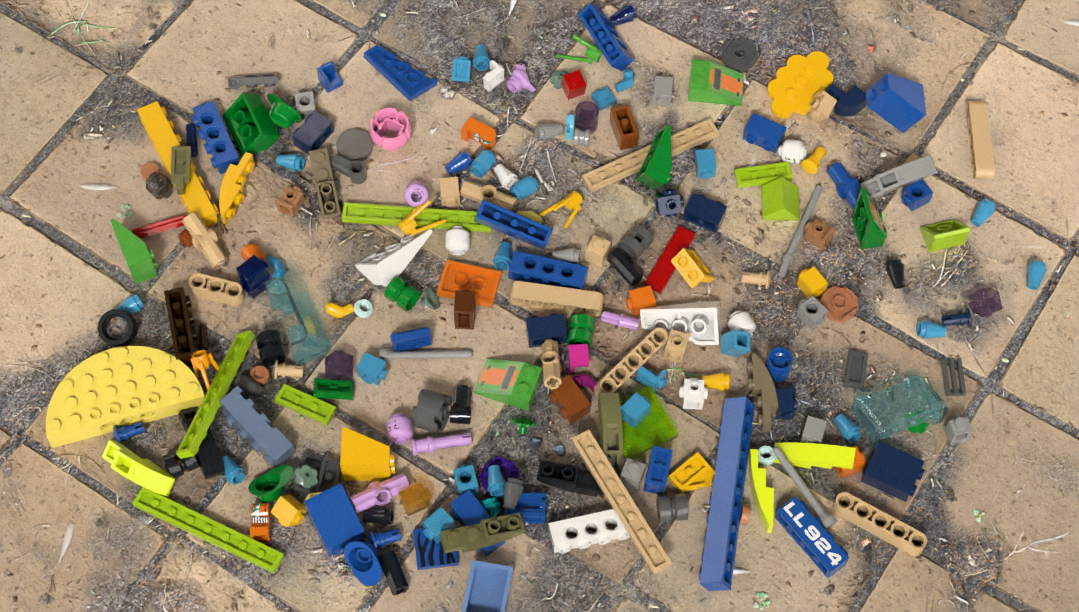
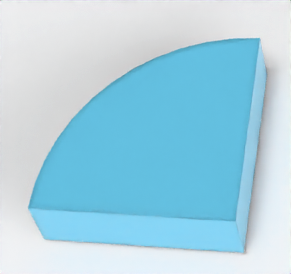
(570, 127)

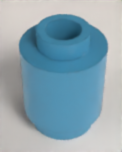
(483, 163)
(524, 188)

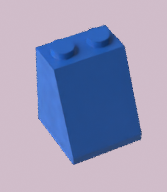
(897, 101)
(334, 519)

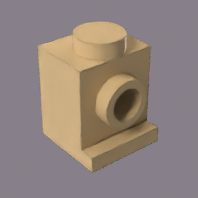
(821, 106)

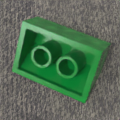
(250, 124)

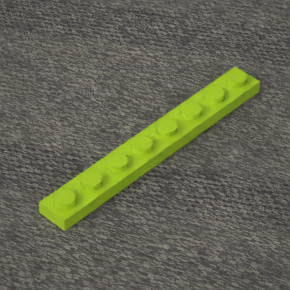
(395, 214)
(219, 387)
(208, 530)

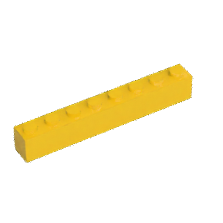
(163, 139)

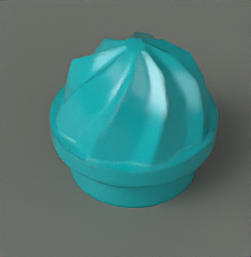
(492, 506)

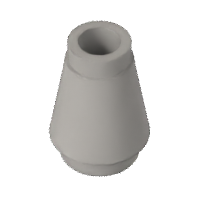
(548, 130)
(569, 255)

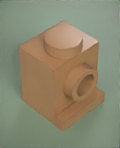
(290, 201)
(818, 233)

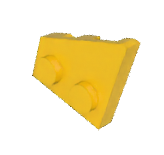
(692, 474)

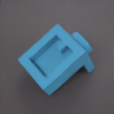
(461, 69)
(648, 378)

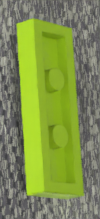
(761, 174)
(305, 404)

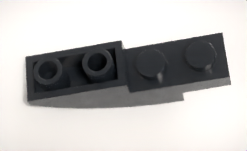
(208, 455)
(568, 478)

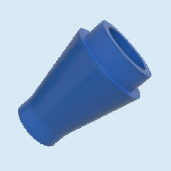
(459, 163)

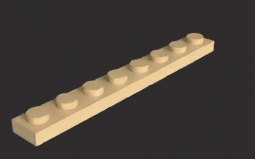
(632, 163)
(621, 502)

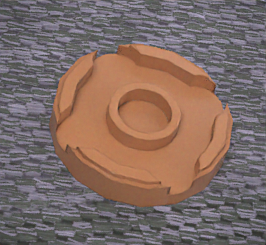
(840, 303)

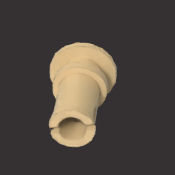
(757, 278)
(287, 370)

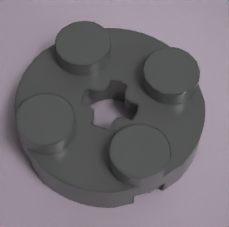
(743, 62)

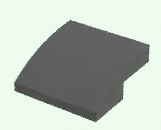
(328, 473)

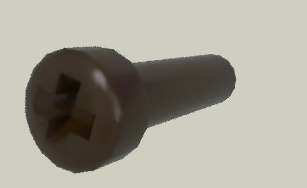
(203, 342)

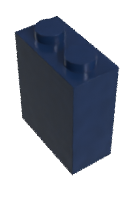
(893, 472)

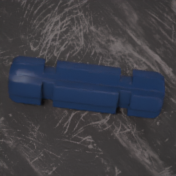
(191, 139)

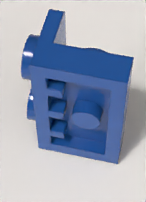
(411, 339)

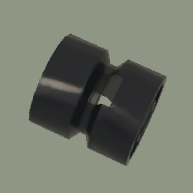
(270, 347)
(188, 464)

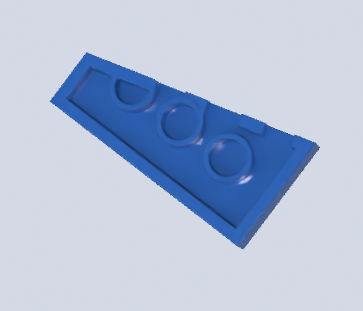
(399, 73)

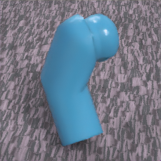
(627, 82)
(279, 266)

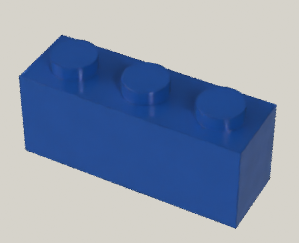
(470, 512)

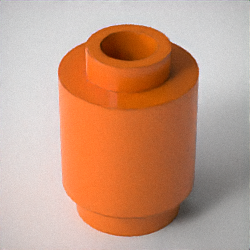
(252, 249)

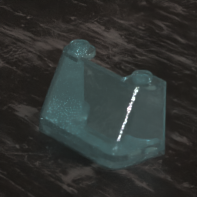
(307, 337)
(898, 409)

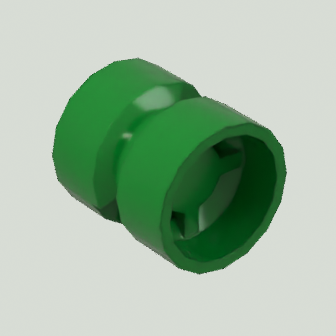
(400, 292)
(581, 330)

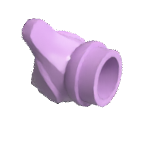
(519, 79)

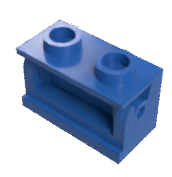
(764, 133)
(658, 470)
(531, 507)

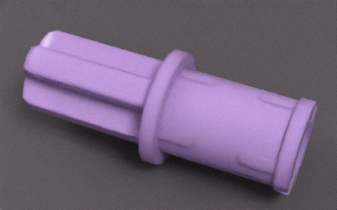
(620, 320)

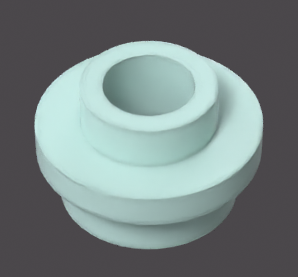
(365, 304)
(766, 450)

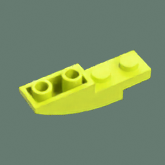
(137, 469)

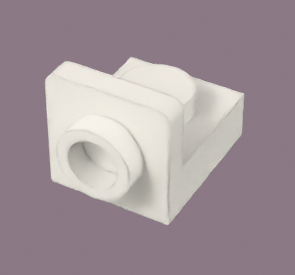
(494, 76)

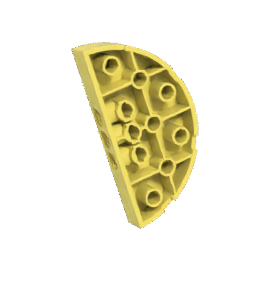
(119, 390)

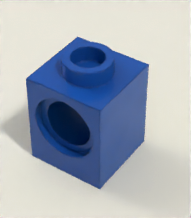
(919, 189)

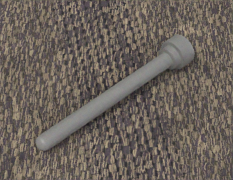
(387, 355)
(826, 519)

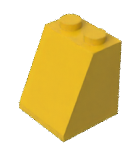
(365, 458)

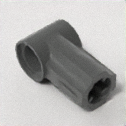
(349, 168)

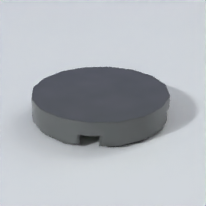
(355, 144)

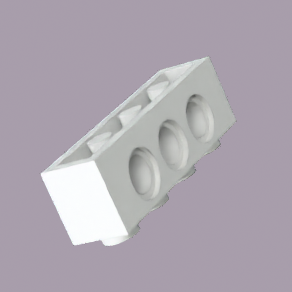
(578, 525)

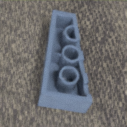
(256, 428)

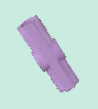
(379, 493)

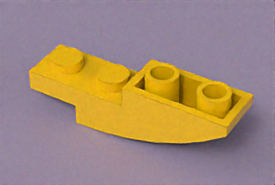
(231, 188)

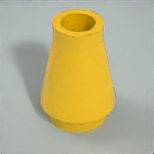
(717, 381)

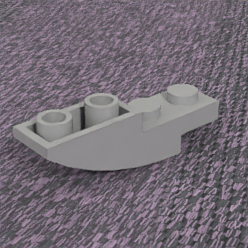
(900, 177)

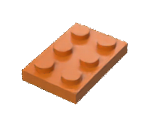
(474, 278)

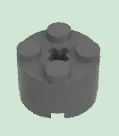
(431, 411)

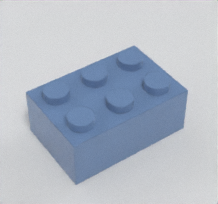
(487, 587)

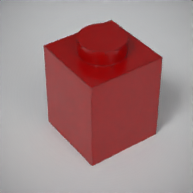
(573, 84)

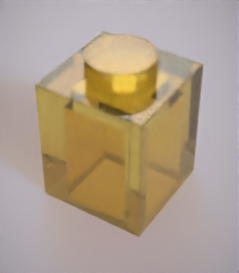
(415, 498)

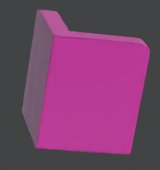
(578, 356)

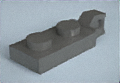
(253, 80)

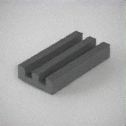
(952, 363)

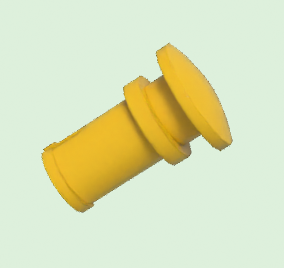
(812, 162)

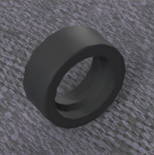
(102, 328)

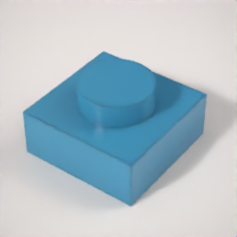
(603, 98)

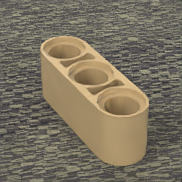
(223, 295)

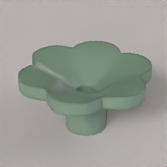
(556, 79)
(430, 299)
(306, 476)

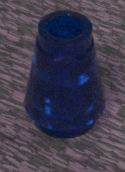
(623, 16)

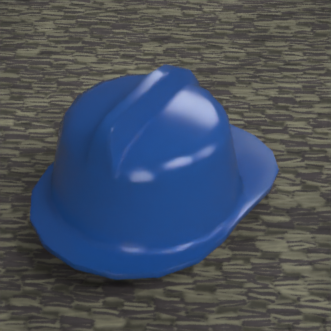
(364, 562)

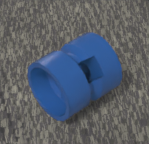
(779, 363)

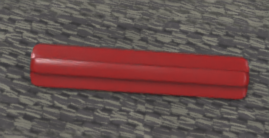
(159, 227)

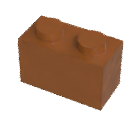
(624, 127)
(570, 400)

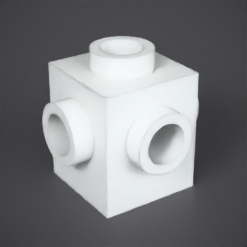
(693, 393)

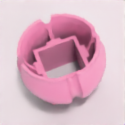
(390, 120)

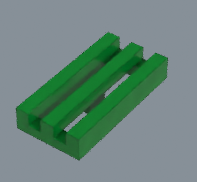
(331, 389)

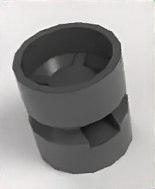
(636, 242)
(672, 507)

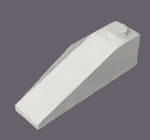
(387, 265)
(698, 319)

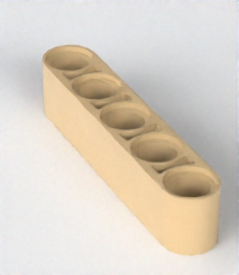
(980, 140)
(556, 298)
(638, 358)
(885, 532)

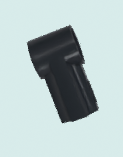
(461, 410)

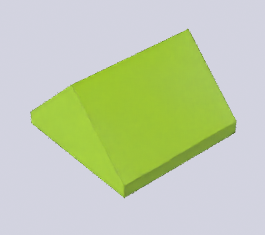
(780, 200)
(944, 234)

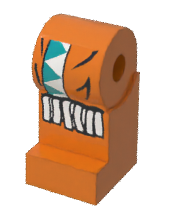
(479, 132)
(260, 522)

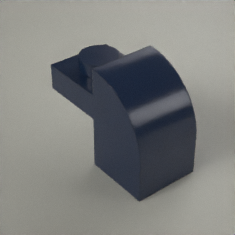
(847, 103)

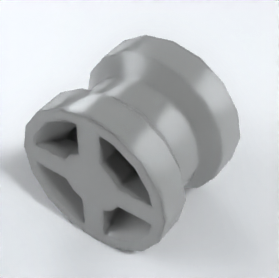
(581, 137)

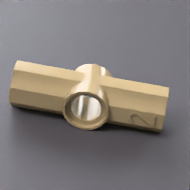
(478, 193)
(204, 239)
(551, 364)

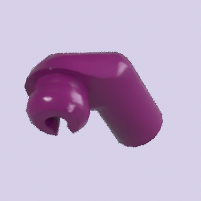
(585, 381)

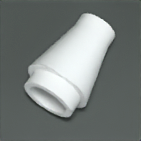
(505, 176)

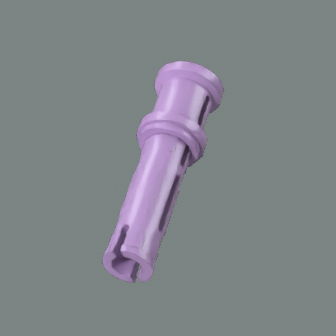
(431, 444)

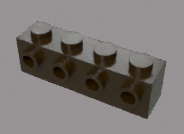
(180, 324)

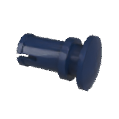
(957, 318)

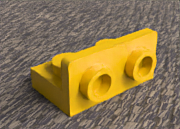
(692, 268)

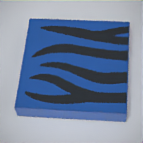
(430, 554)

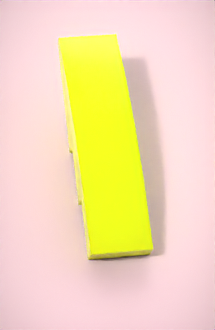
(817, 455)
(762, 495)

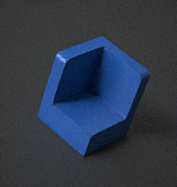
(328, 77)

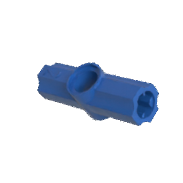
(847, 187)

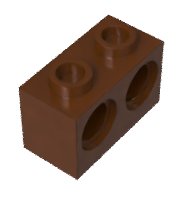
(464, 309)

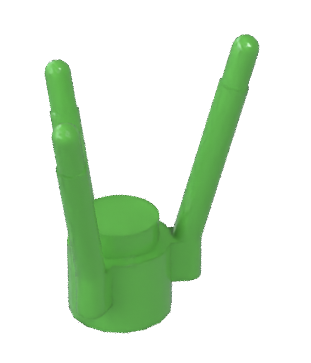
(593, 52)

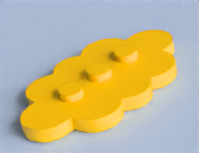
(797, 84)

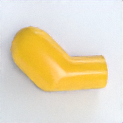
(338, 311)

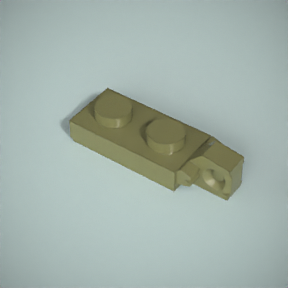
(180, 167)

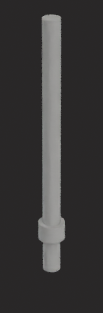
(788, 258)

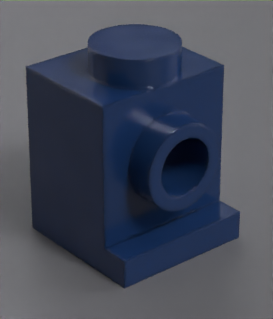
(786, 403)

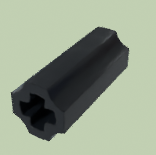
(625, 267)
(393, 572)

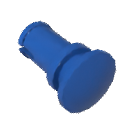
(128, 431)
(383, 538)

